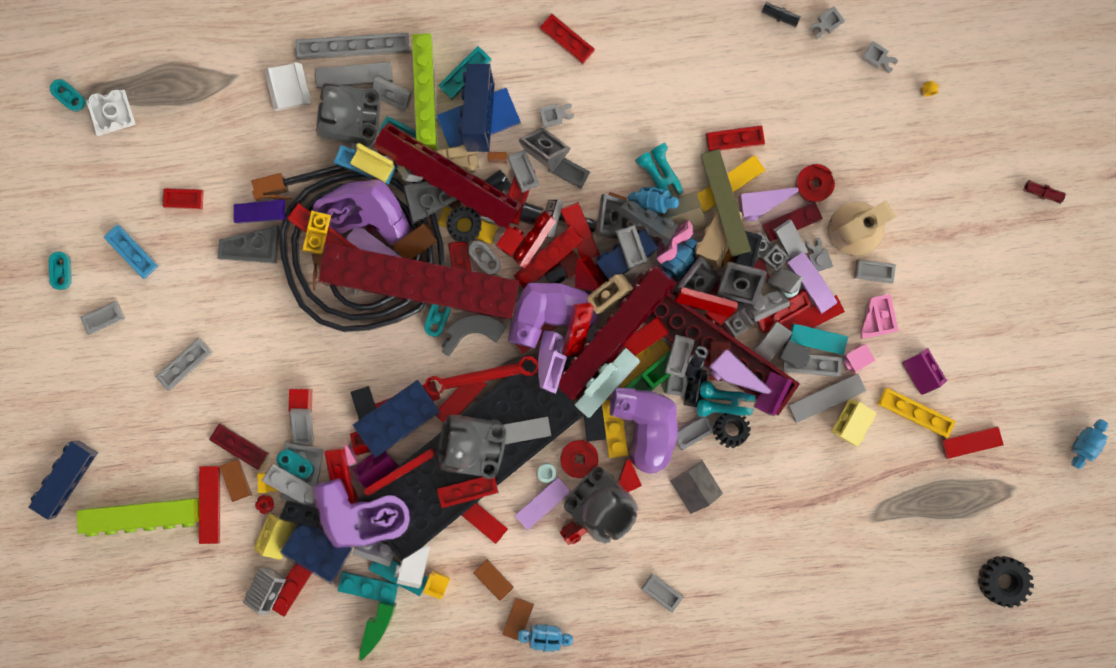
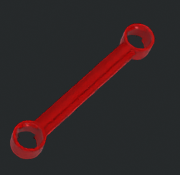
(481, 376)

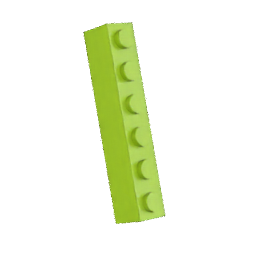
(424, 90)
(135, 516)

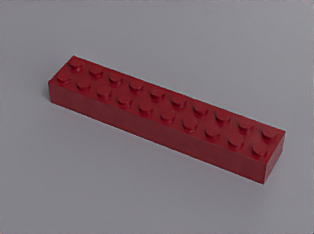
(418, 281)
(686, 322)

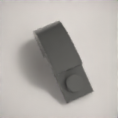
(472, 324)

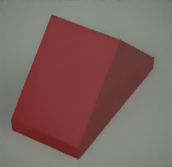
(588, 274)
(628, 477)

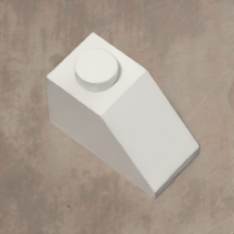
(412, 568)

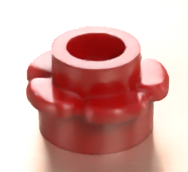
(269, 504)

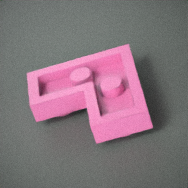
(668, 252)

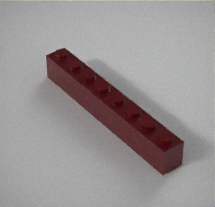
(446, 175)
(616, 332)

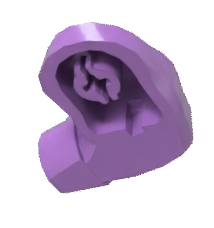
(364, 204)
(544, 305)
(654, 426)
(358, 522)

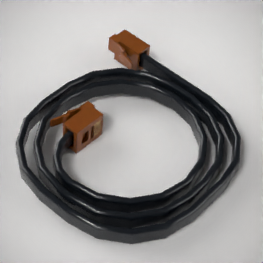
(277, 184)

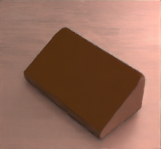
(415, 242)

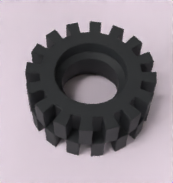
(464, 213)
(724, 437)

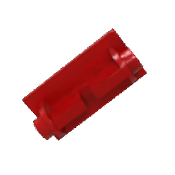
(572, 533)

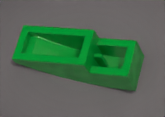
(651, 376)
(376, 628)

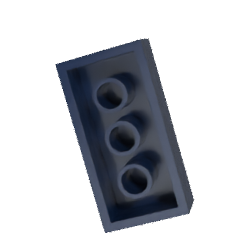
(477, 108)
(396, 418)

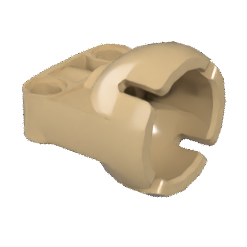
(849, 232)

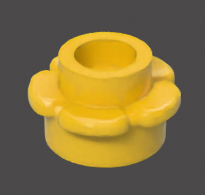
(930, 88)

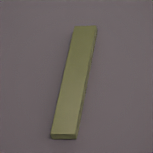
(725, 203)

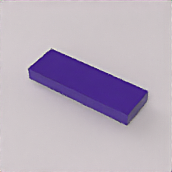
(259, 211)

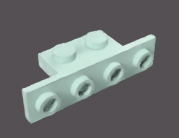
(610, 377)

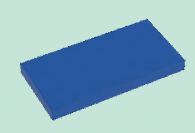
(503, 117)

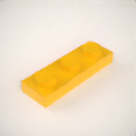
(614, 433)

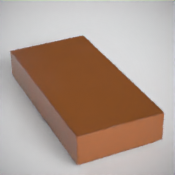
(235, 480)
(493, 580)
(518, 618)

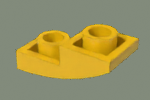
(316, 233)

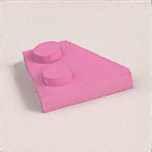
(879, 317)

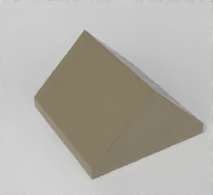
(688, 209)

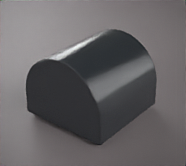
(530, 213)
(556, 274)

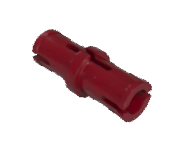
(1044, 192)

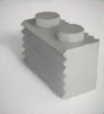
(264, 591)

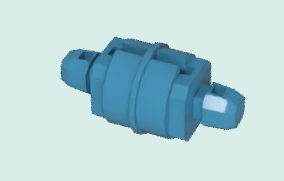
(654, 199)
(682, 261)
(1089, 444)
(545, 638)

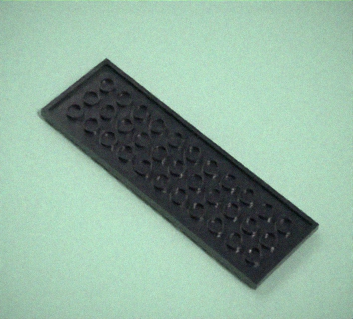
(512, 401)

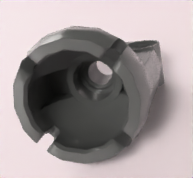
(348, 114)
(471, 445)
(602, 506)

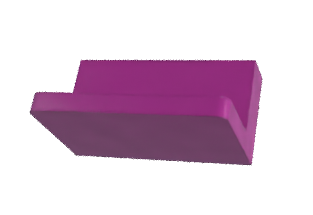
(924, 372)
(771, 402)
(374, 469)

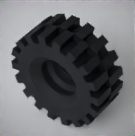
(1019, 586)

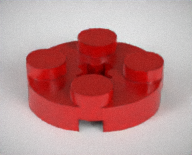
(809, 174)
(568, 457)

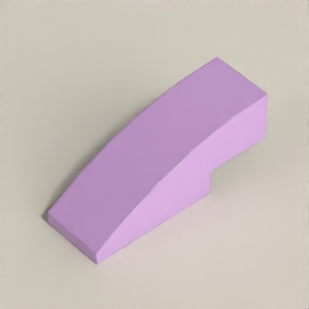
(812, 282)
(551, 360)

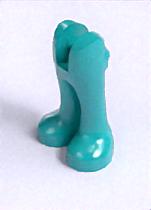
(659, 155)
(709, 391)

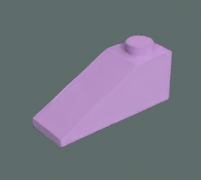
(759, 203)
(731, 370)

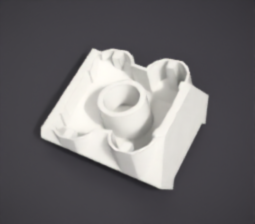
(287, 86)
(110, 112)

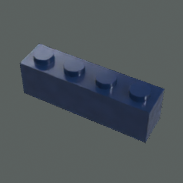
(62, 480)

